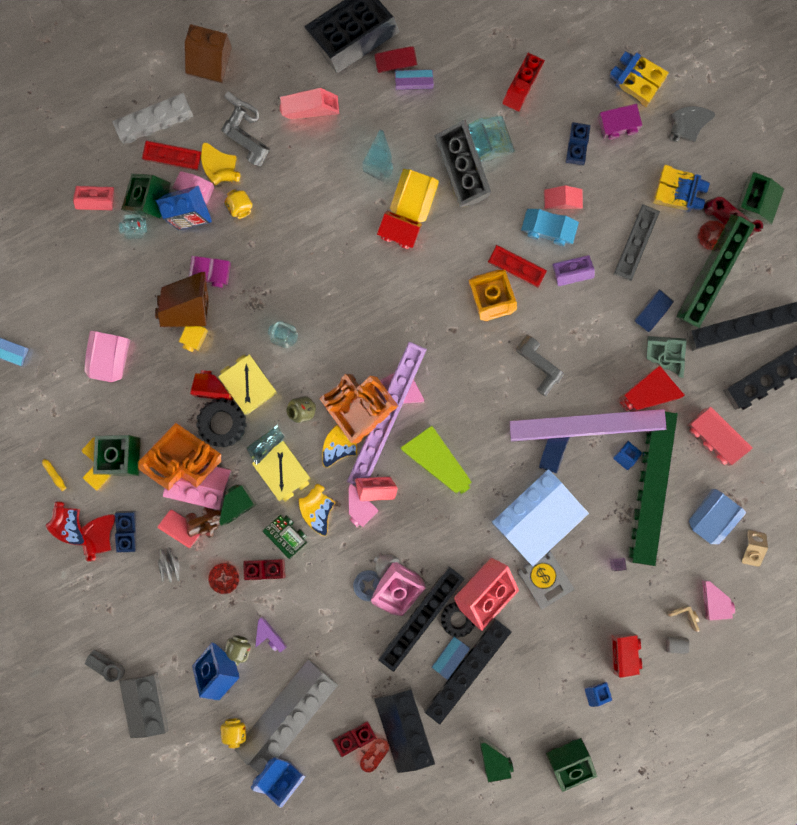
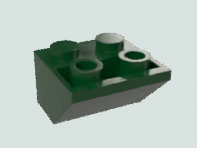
(760, 198)

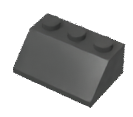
(144, 706)

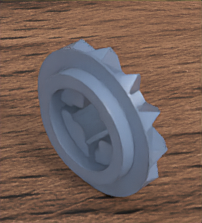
(359, 585)

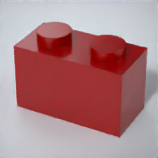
(399, 229)

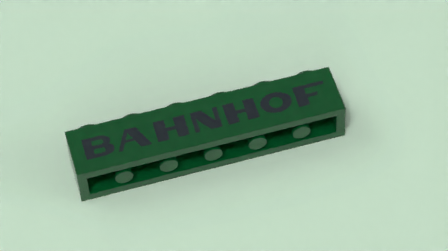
(715, 270)

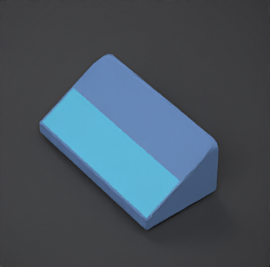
(12, 352)
(450, 657)

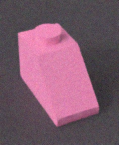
(188, 180)
(360, 510)
(716, 603)

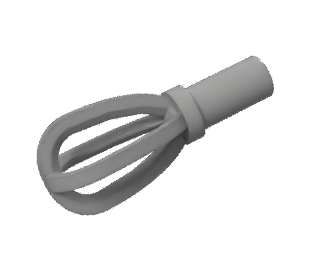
(238, 102)

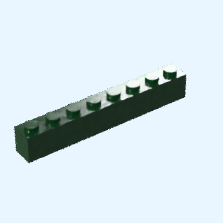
(652, 493)

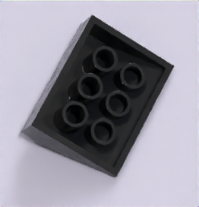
(351, 31)

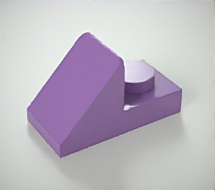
(265, 631)

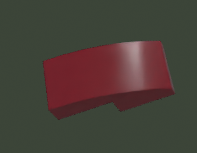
(395, 59)
(264, 569)
(354, 739)

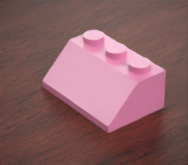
(207, 494)

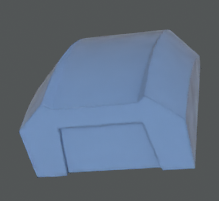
(716, 517)

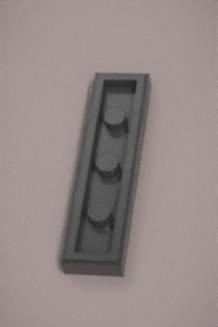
(636, 242)

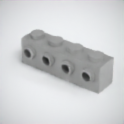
(153, 118)

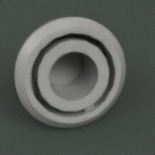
(383, 562)

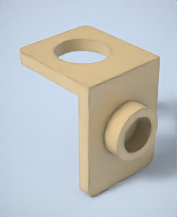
(755, 550)
(692, 615)

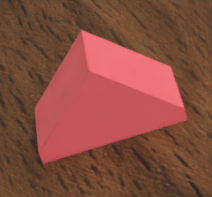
(563, 198)

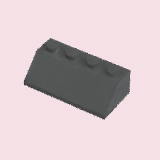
(463, 164)

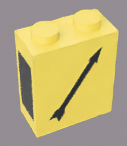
(247, 384)
(282, 472)

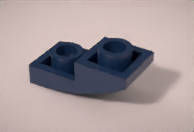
(578, 143)
(654, 310)
(554, 454)
(125, 531)

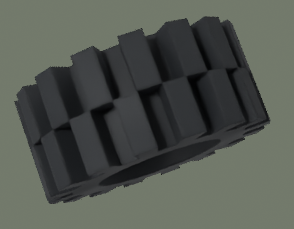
(451, 629)

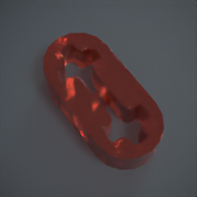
(371, 752)

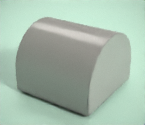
(677, 645)

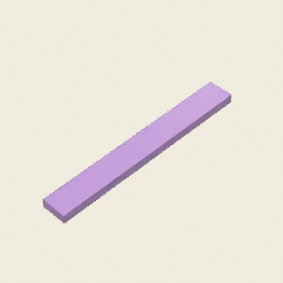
(398, 390)
(588, 425)

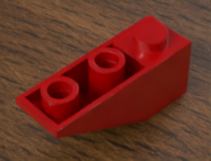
(523, 82)

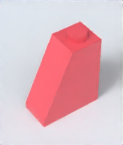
(309, 104)

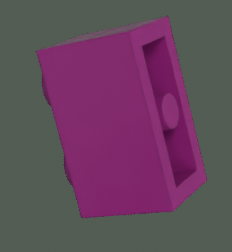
(620, 121)

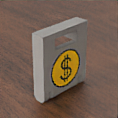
(543, 578)

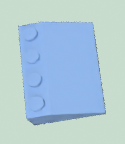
(540, 517)

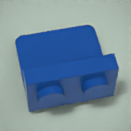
(278, 780)

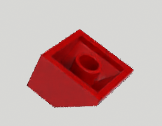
(209, 387)

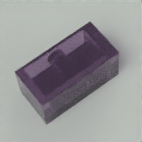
(618, 564)

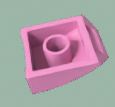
(106, 356)
(398, 590)

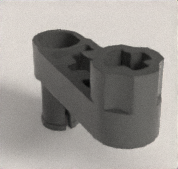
(231, 128)
(527, 349)

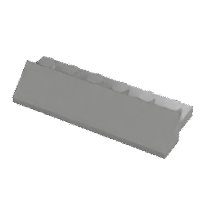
(286, 716)

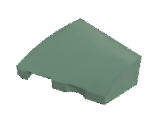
(668, 353)

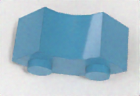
(549, 226)

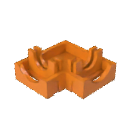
(358, 406)
(179, 456)

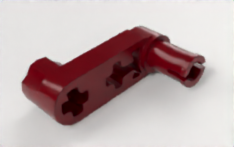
(723, 209)

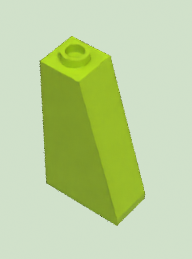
(435, 457)

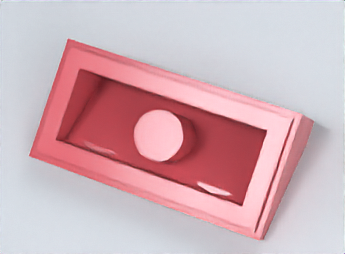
(93, 198)
(376, 488)
(176, 527)

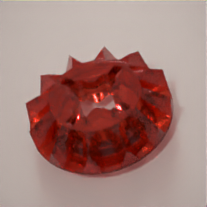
(704, 233)
(216, 572)

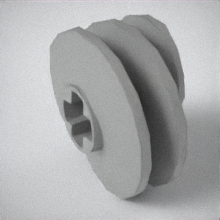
(168, 564)

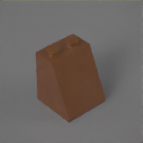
(206, 53)
(184, 302)

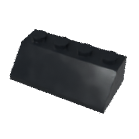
(404, 730)

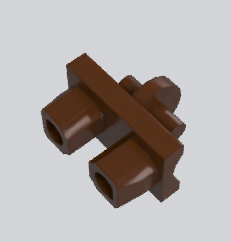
(203, 525)

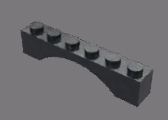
(743, 326)

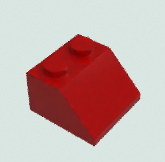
(626, 655)

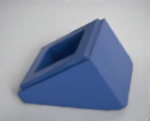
(627, 455)
(598, 694)

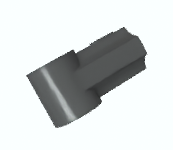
(102, 665)

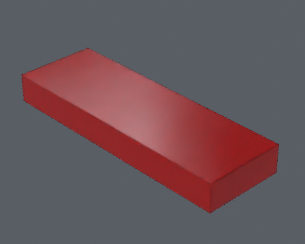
(171, 155)
(517, 266)

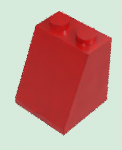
(651, 391)

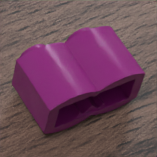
(216, 270)

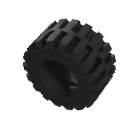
(204, 423)

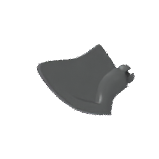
(689, 122)

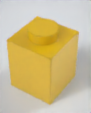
(193, 338)

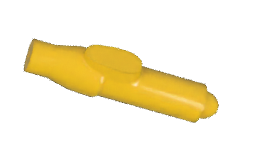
(53, 474)

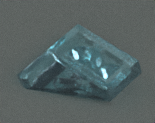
(263, 445)

